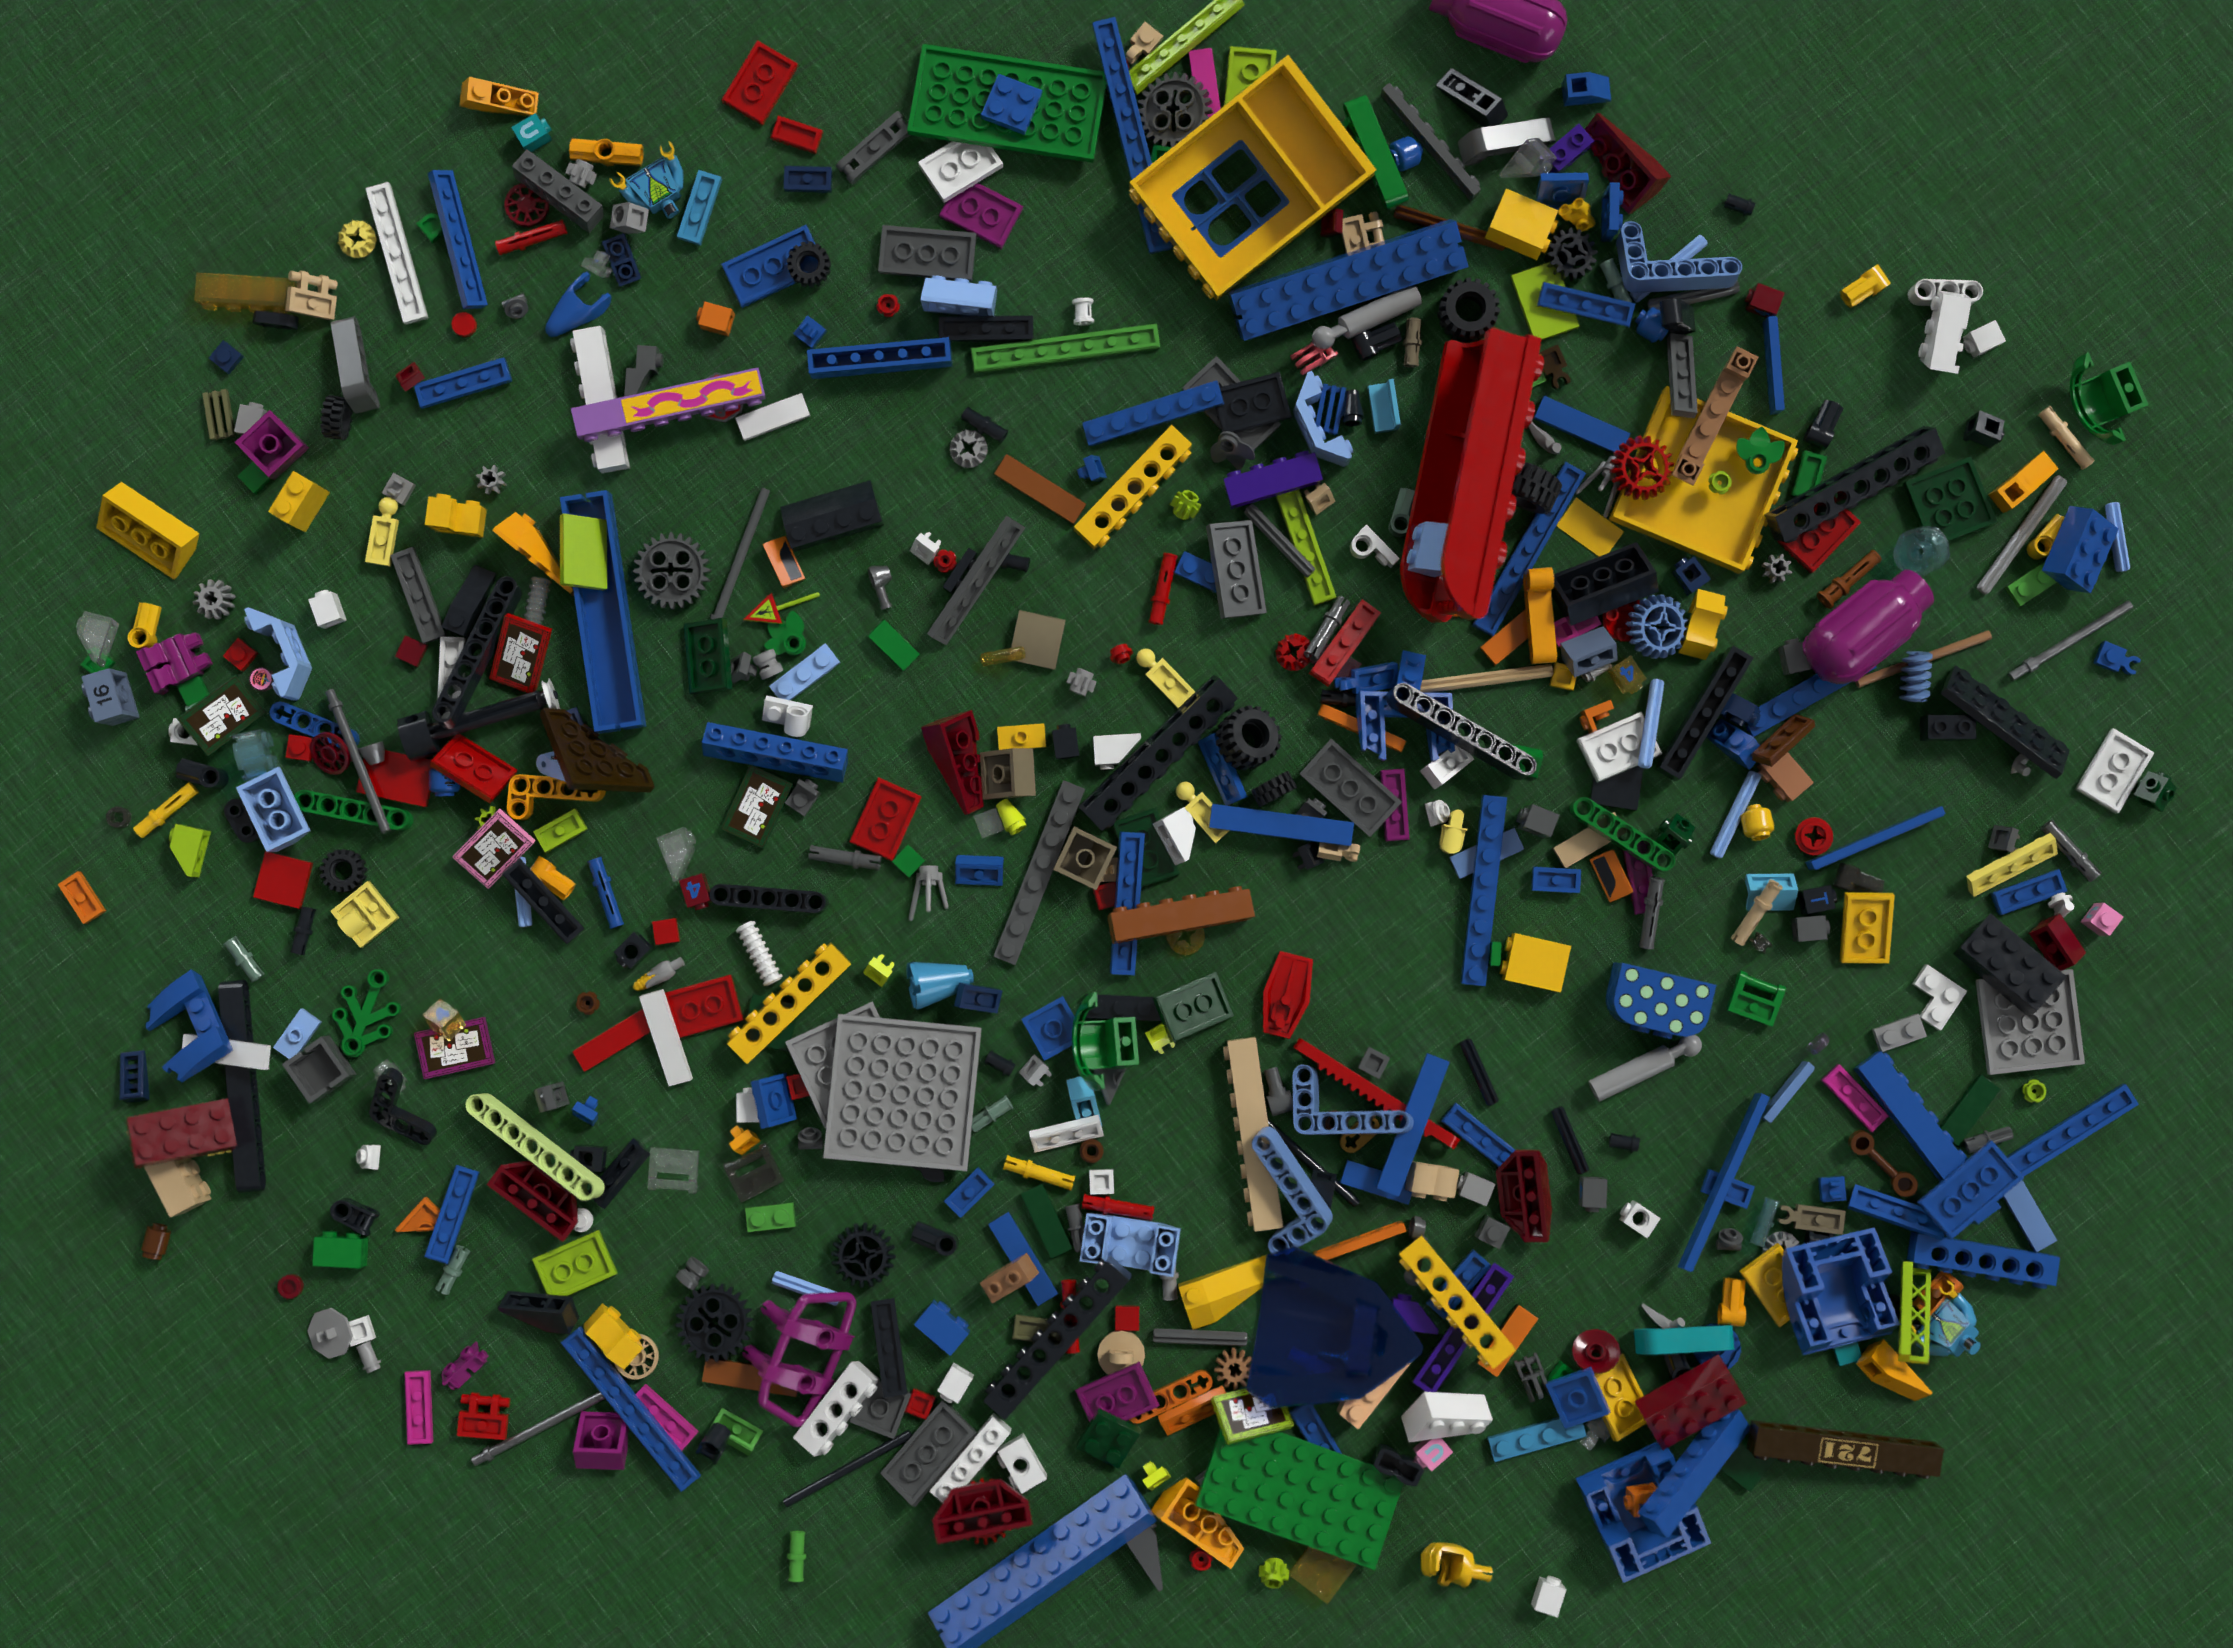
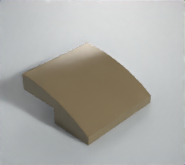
(1039, 637)

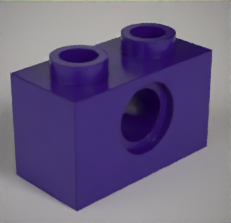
(1570, 148)

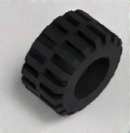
(1482, 296)
(1535, 489)
(1263, 731)

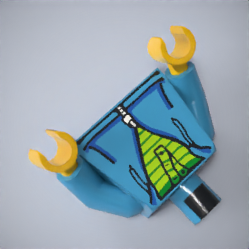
(655, 185)
(1951, 1327)

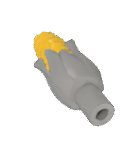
(658, 974)

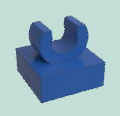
(810, 332)
(1093, 469)
(586, 1111)
(1832, 1188)

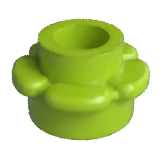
(1719, 476)
(2040, 1091)

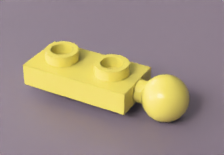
(383, 534)
(1165, 678)
(1199, 808)

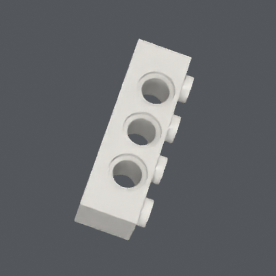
(810, 1435)
(973, 1457)

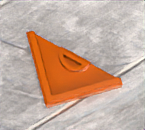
(421, 1218)

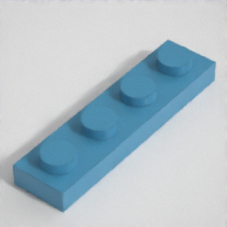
(1533, 1438)

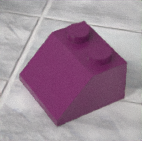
(271, 445)
(601, 1441)

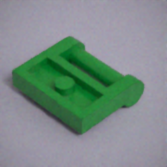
(1753, 1006)

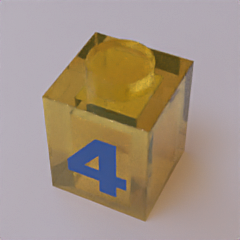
(1627, 675)
(444, 1020)

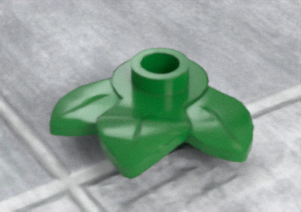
(1759, 447)
(784, 633)

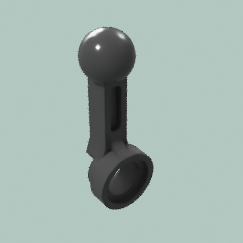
(1416, 1229)

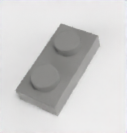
(1899, 1032)

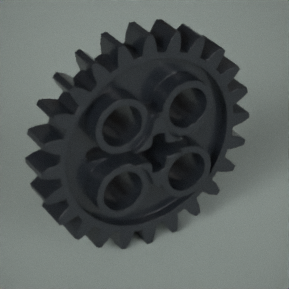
(701, 1338)

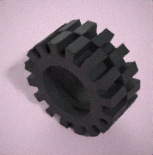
(809, 278)
(336, 418)
(1273, 788)
(333, 860)

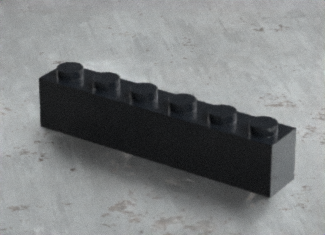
(1704, 713)

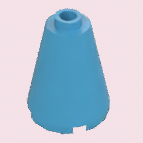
(935, 981)

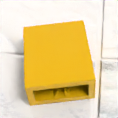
(1522, 224)
(299, 501)
(1535, 962)

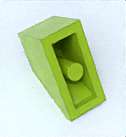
(189, 847)

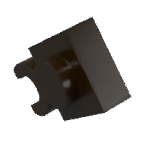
(1553, 365)

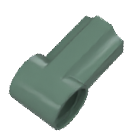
(1402, 511)

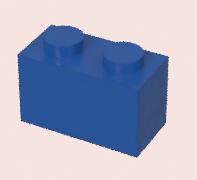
(942, 1326)

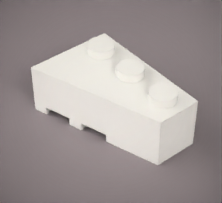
(1945, 331)
(1446, 1415)

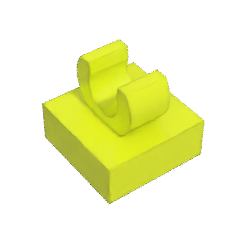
(878, 971)
(1158, 1038)
(1155, 1476)

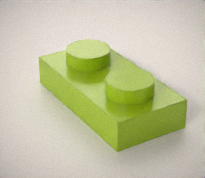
(560, 830)

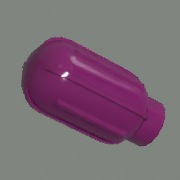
(1511, 27)
(1867, 627)

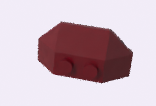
(1525, 1195)
(537, 1196)
(980, 1511)

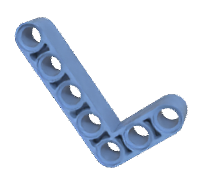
(1720, 271)
(1341, 1118)
(1293, 1192)

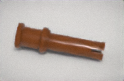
(1841, 587)

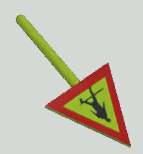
(768, 611)

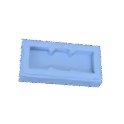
(297, 1034)

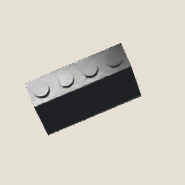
(831, 516)

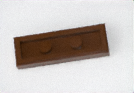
(1783, 740)

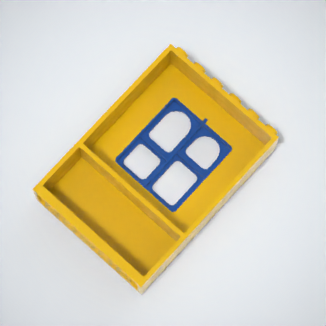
(1295, 149)

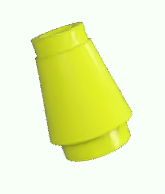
(1011, 818)

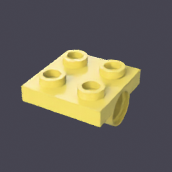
(364, 914)

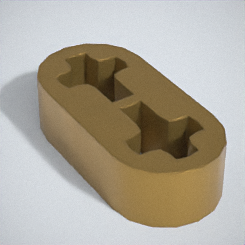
(1361, 1140)

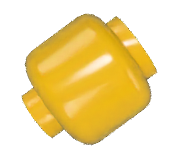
(1757, 822)

